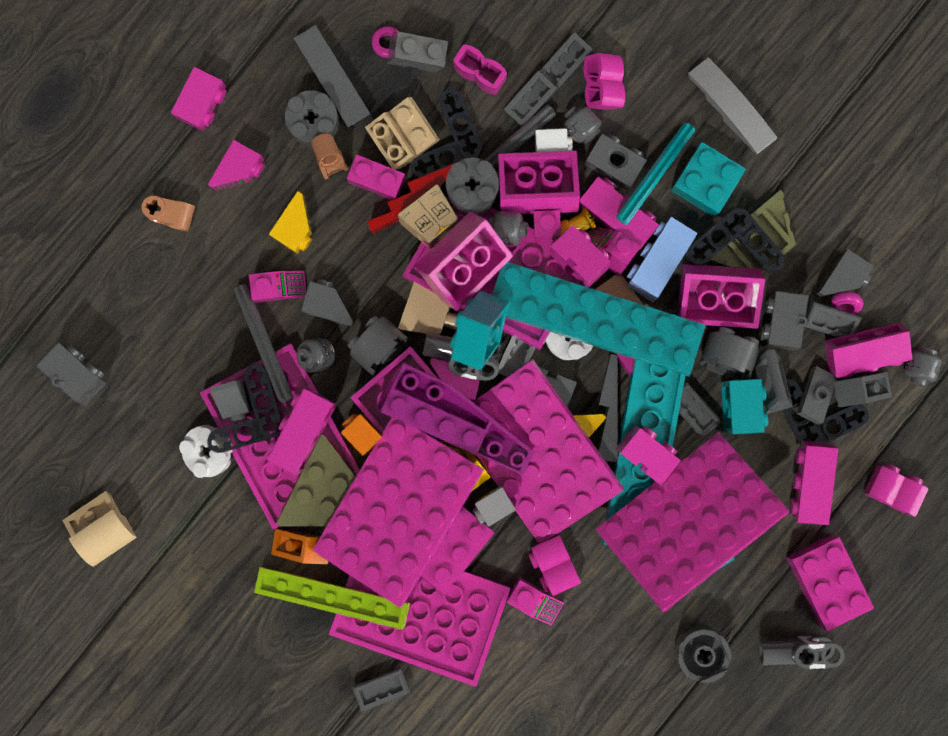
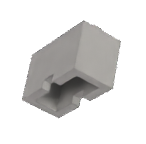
(493, 506)

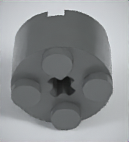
(299, 112)
(472, 172)
(377, 345)
(730, 354)
(716, 656)

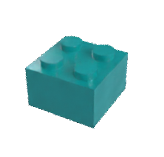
(708, 179)
(479, 330)
(743, 406)

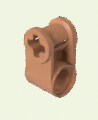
(328, 155)
(172, 213)

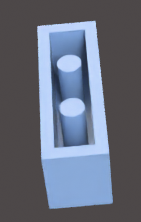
(660, 259)

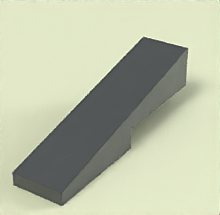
(331, 76)
(549, 79)
(608, 398)

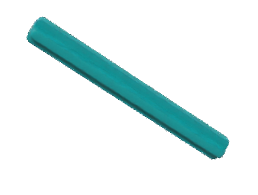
(655, 173)

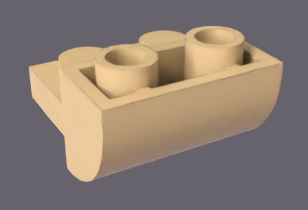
(402, 134)
(98, 529)

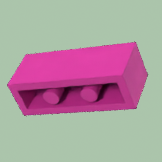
(605, 203)
(868, 350)
(814, 482)

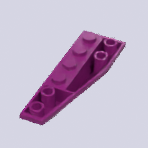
(451, 416)

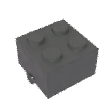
(783, 323)
(74, 376)

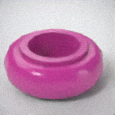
(378, 35)
(847, 301)

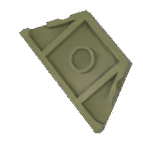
(774, 222)
(319, 488)

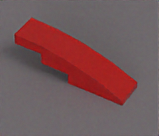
(418, 188)

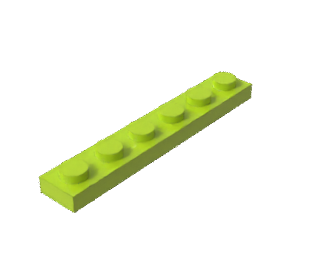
(331, 598)

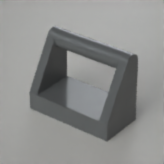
(771, 372)

